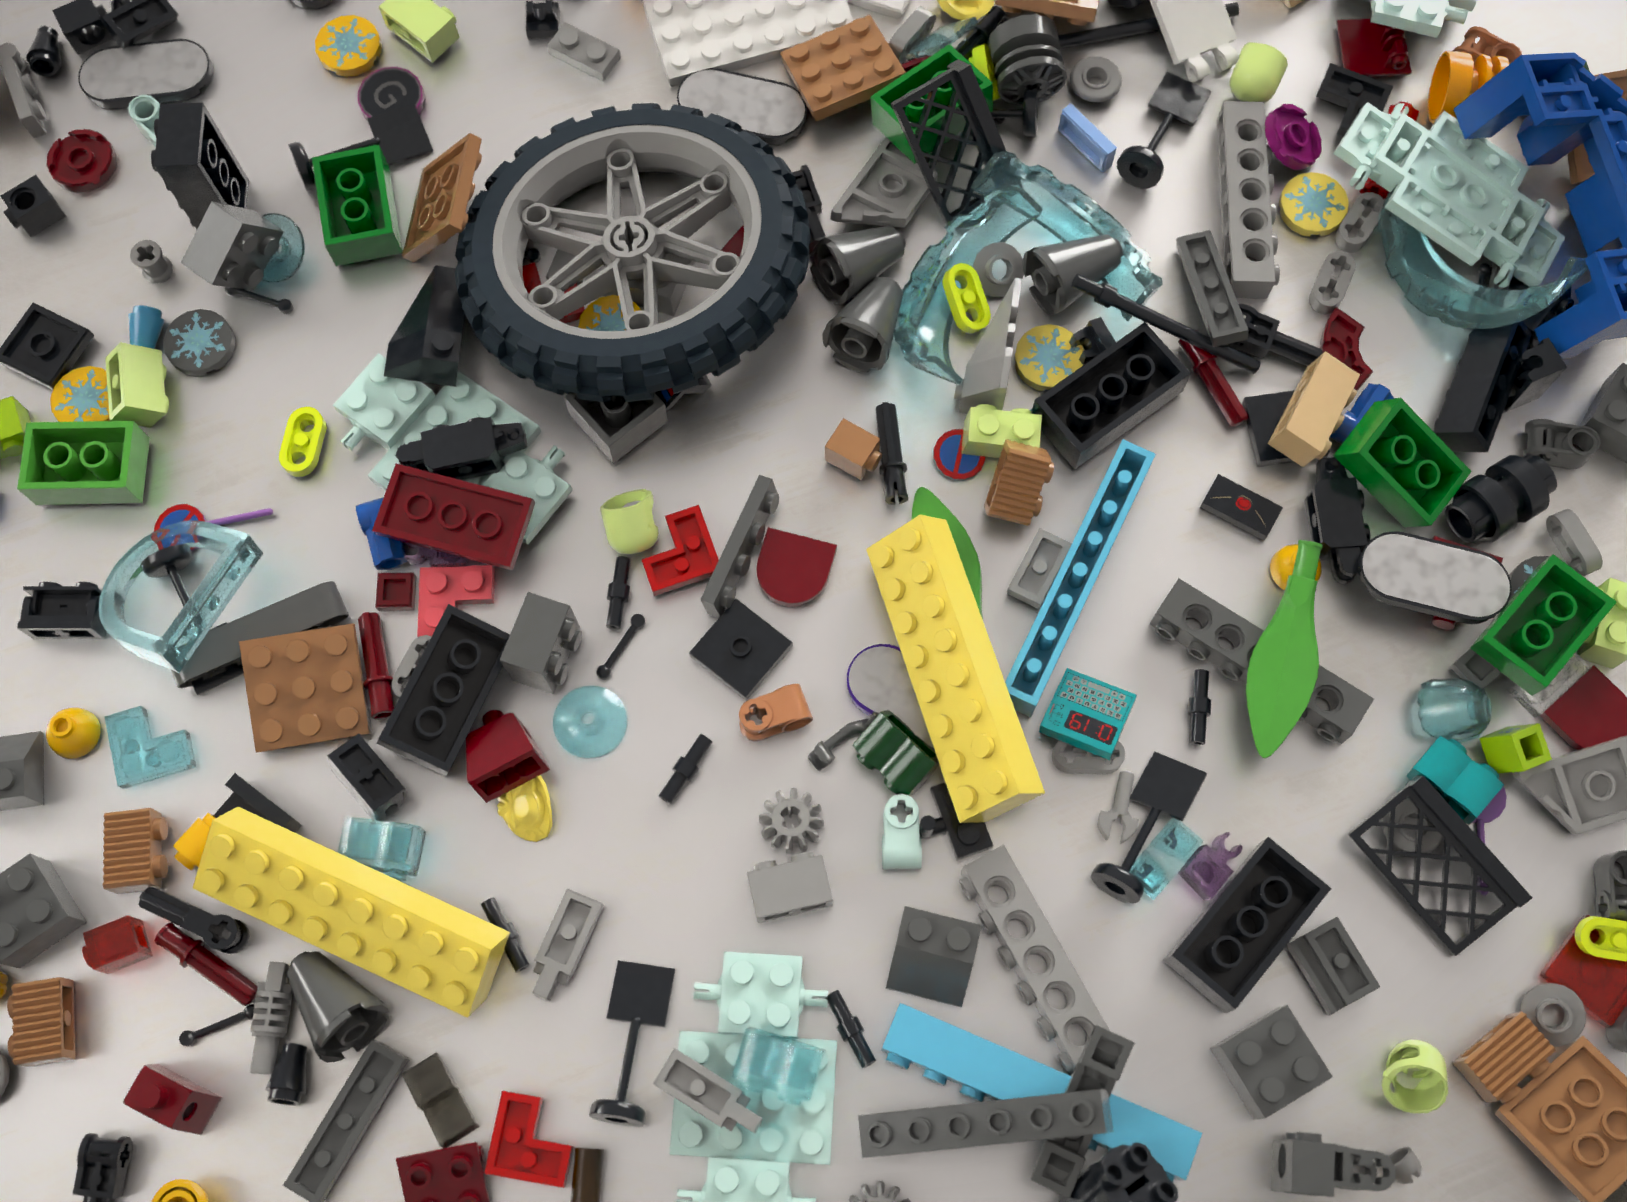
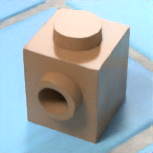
(853, 449)

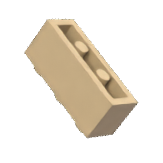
(1315, 410)

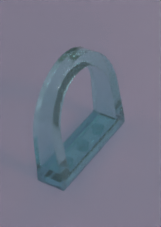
(201, 611)

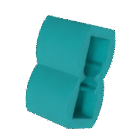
(1457, 778)

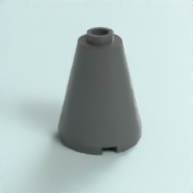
(853, 259)
(1057, 264)
(866, 326)
(334, 1006)

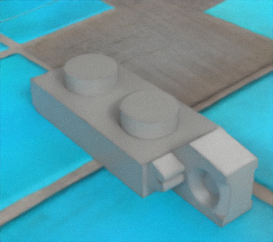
(565, 942)
(706, 1092)

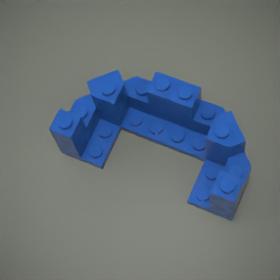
(1564, 111)

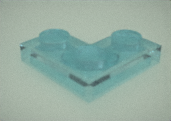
(141, 758)

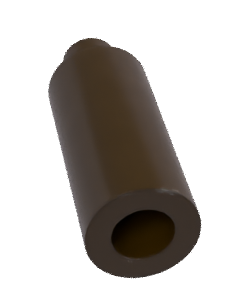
(587, 1175)

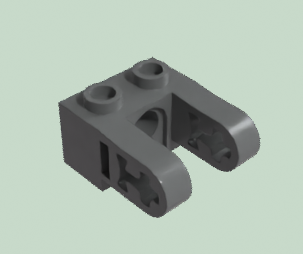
(1316, 1168)

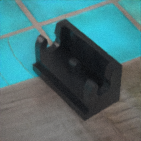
(1536, 374)
(366, 777)

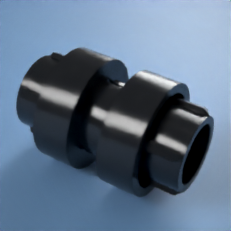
(1506, 494)

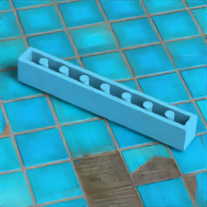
(1077, 576)
(1003, 1074)

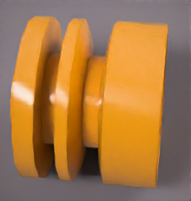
(1458, 78)

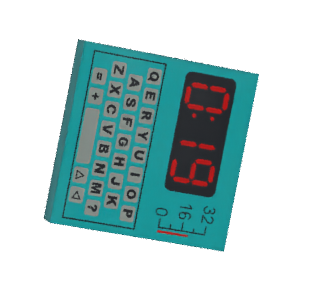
(1087, 713)

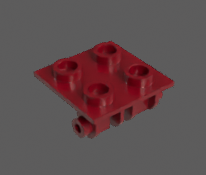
(1373, 48)
(444, 1175)

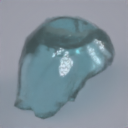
(1454, 709)

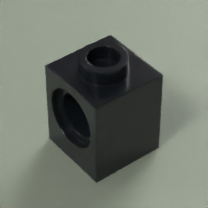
(82, 24)
(31, 206)

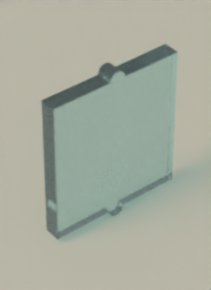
(941, 38)

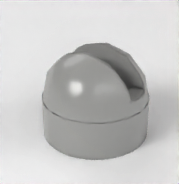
(1406, 1164)

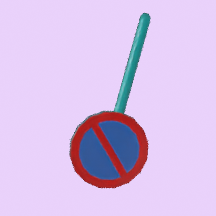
(950, 460)

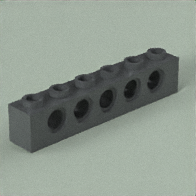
(1184, 601)
(986, 1123)

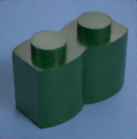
(896, 753)

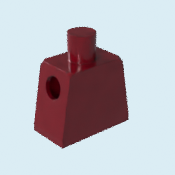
(501, 755)
(166, 1096)

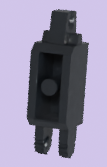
(464, 448)
(1337, 518)

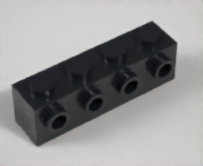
(1481, 387)

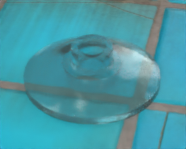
(287, 263)
(594, 738)

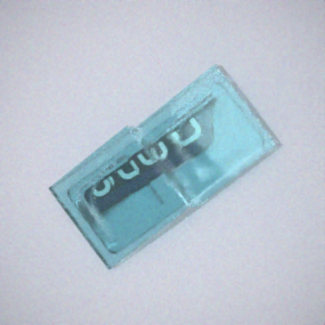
(1165, 856)

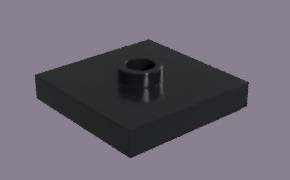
(44, 346)
(1263, 416)
(741, 649)

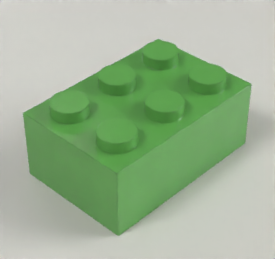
(83, 462)

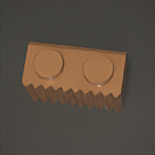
(1018, 483)
(134, 850)
(42, 1022)
(1505, 1058)

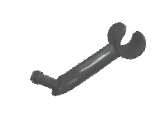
(822, 754)

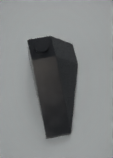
(430, 334)

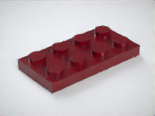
(454, 516)

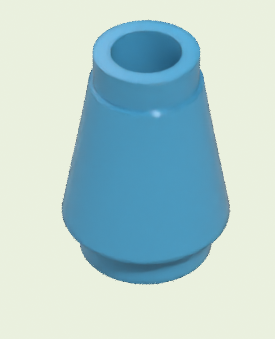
(145, 326)

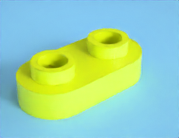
(982, 61)
(967, 299)
(302, 444)
(1611, 941)

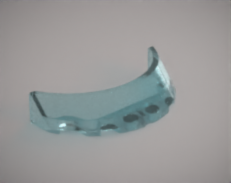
(1073, 216)
(1449, 296)
(924, 306)

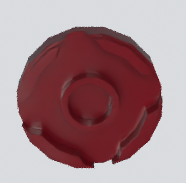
(82, 161)

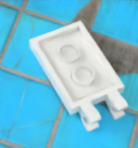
(1194, 29)

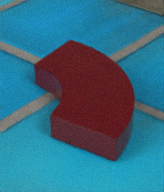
(1341, 341)

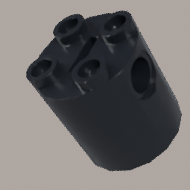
(1124, 1176)

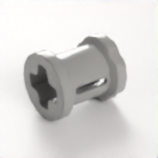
(149, 257)

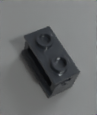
(62, 611)

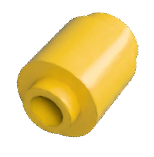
(192, 842)

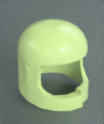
(1257, 73)
(630, 527)
(1433, 1087)

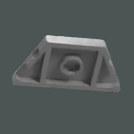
(884, 190)
(1583, 786)

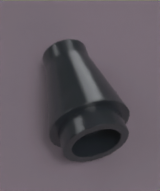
(44, 52)
(289, 1076)

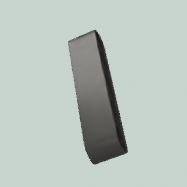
(307, 610)

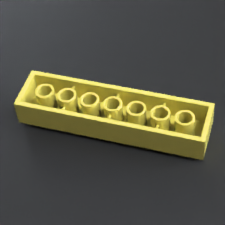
(954, 671)
(351, 910)

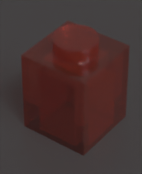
(116, 945)

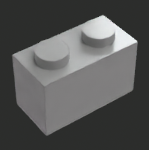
(789, 887)

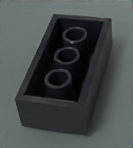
(196, 160)
(1110, 395)
(445, 691)
(1247, 925)

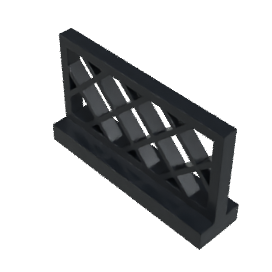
(978, 123)
(1464, 842)

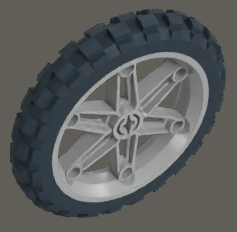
(648, 356)

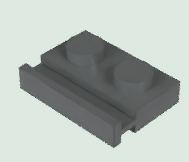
(1333, 966)

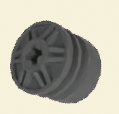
(1027, 57)

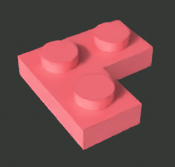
(451, 586)

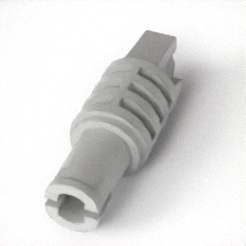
(270, 1017)

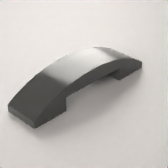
(1097, 1068)

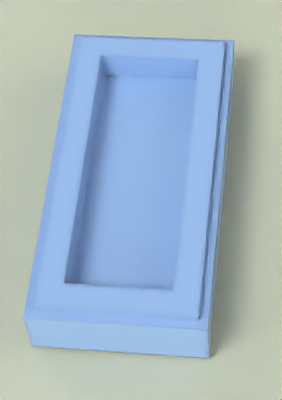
(1087, 138)

